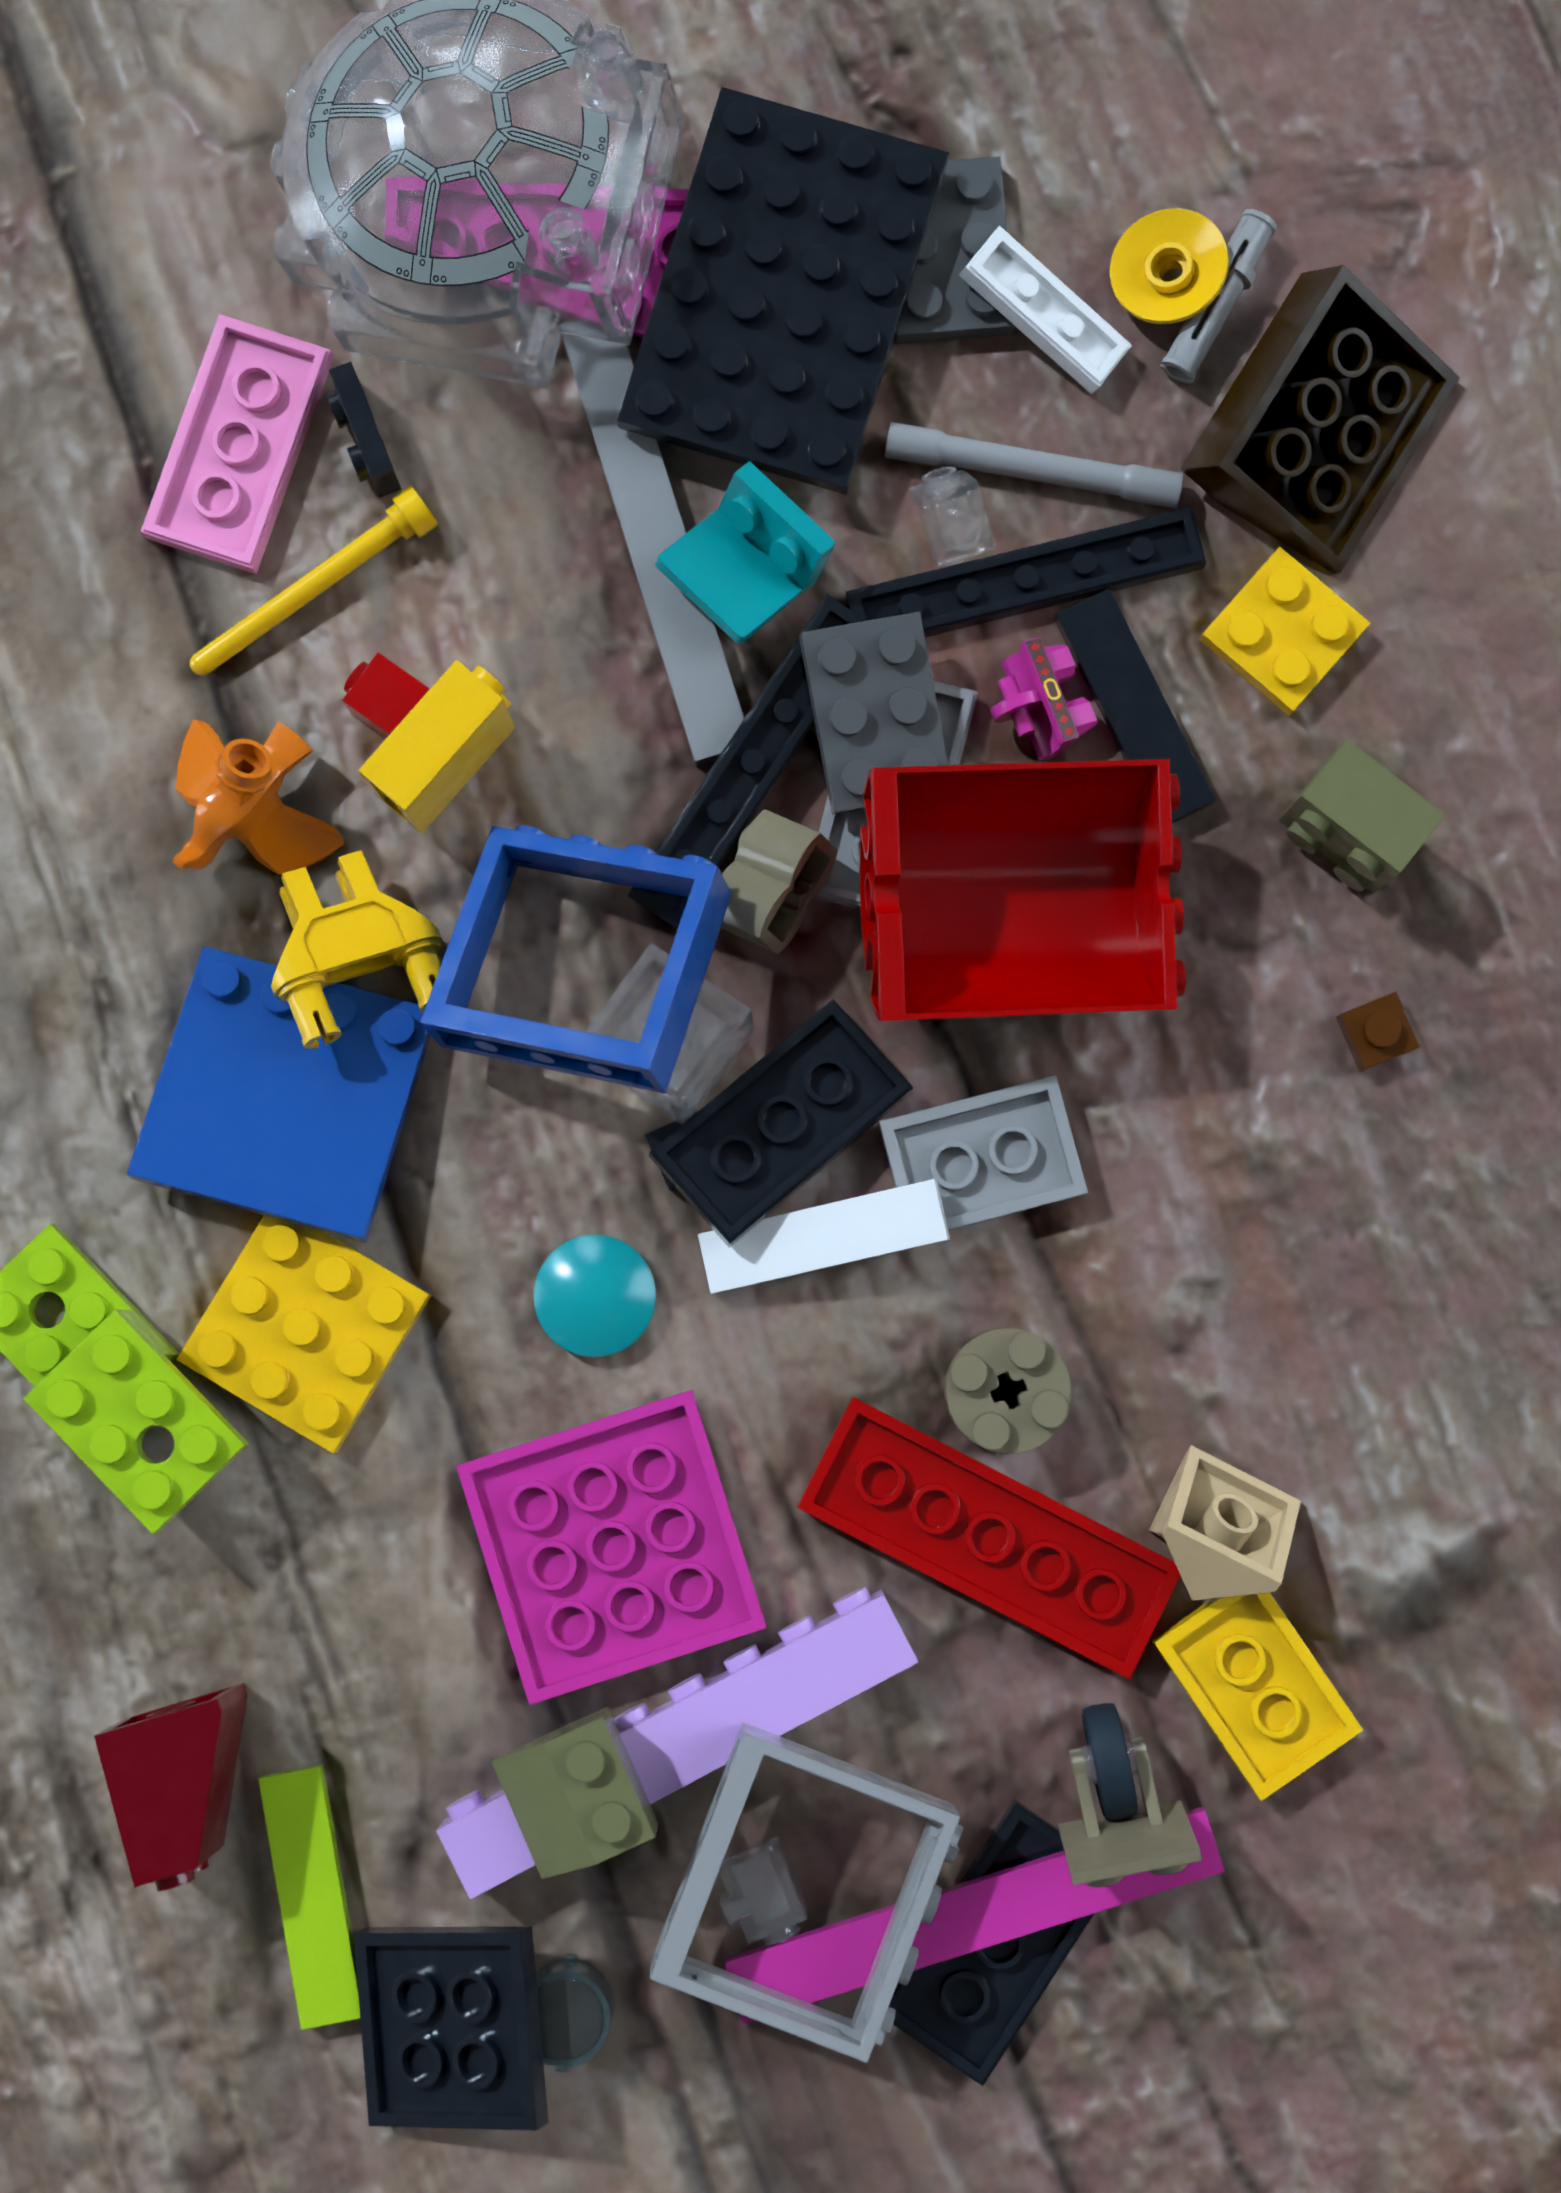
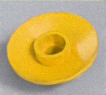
(1166, 242)

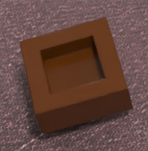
(1377, 1031)

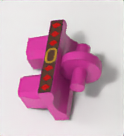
(1036, 700)

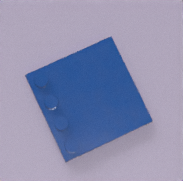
(278, 1125)

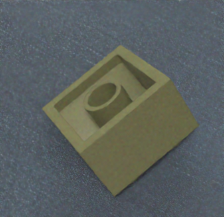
(576, 1795)

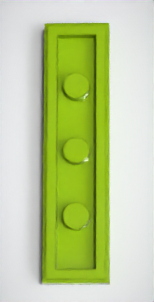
(311, 1895)

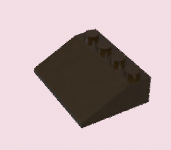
(1321, 418)

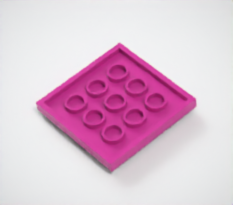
(611, 1547)

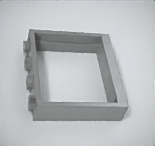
(895, 1955)

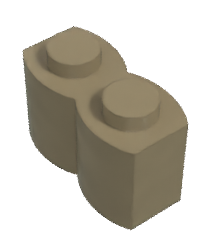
(774, 879)

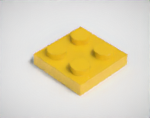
(1284, 631)

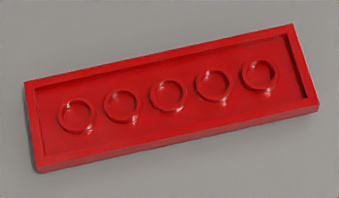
(990, 1537)

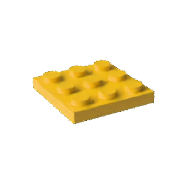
(304, 1329)

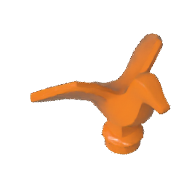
(239, 799)

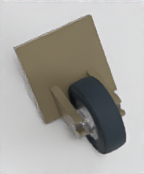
(1126, 1842)

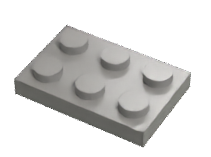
(989, 1152)

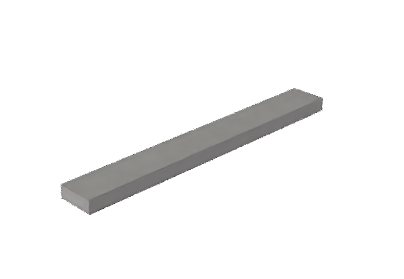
(649, 526)

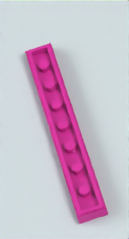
(965, 1921)

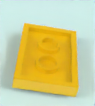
(1257, 1688)

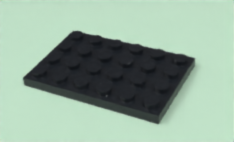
(783, 290)

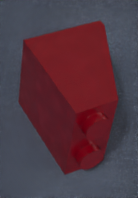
(174, 1783)

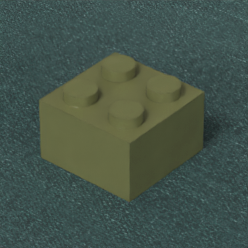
(1360, 819)

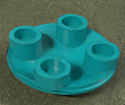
(594, 1295)

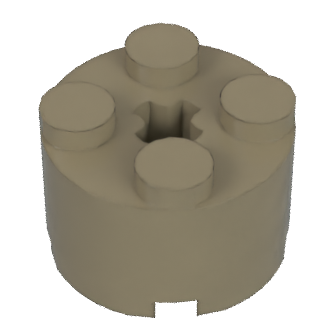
(1039, 1407)

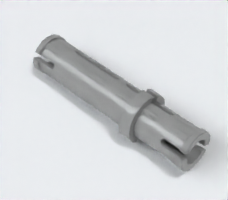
(1248, 239)

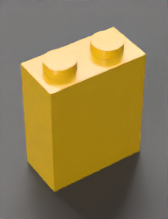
(440, 744)

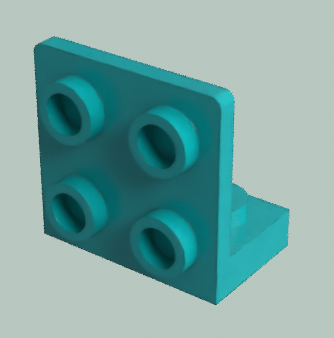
(748, 556)

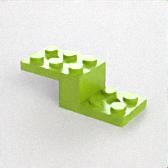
(108, 1381)

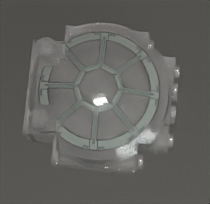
(476, 182)

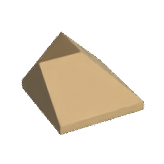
(1225, 1528)

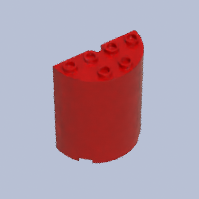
(1020, 889)

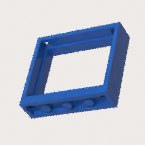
(561, 1049)

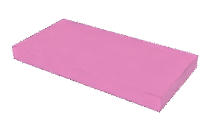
(237, 444)

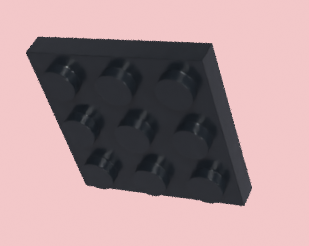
(451, 2027)

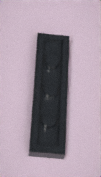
(1130, 695)

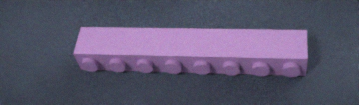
(697, 1729)

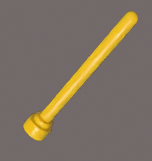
(404, 518)

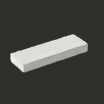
(1045, 310)

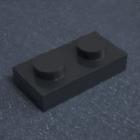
(352, 409)

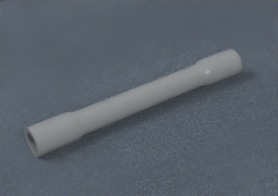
(1130, 481)

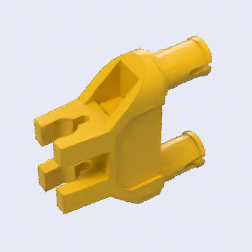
(348, 942)

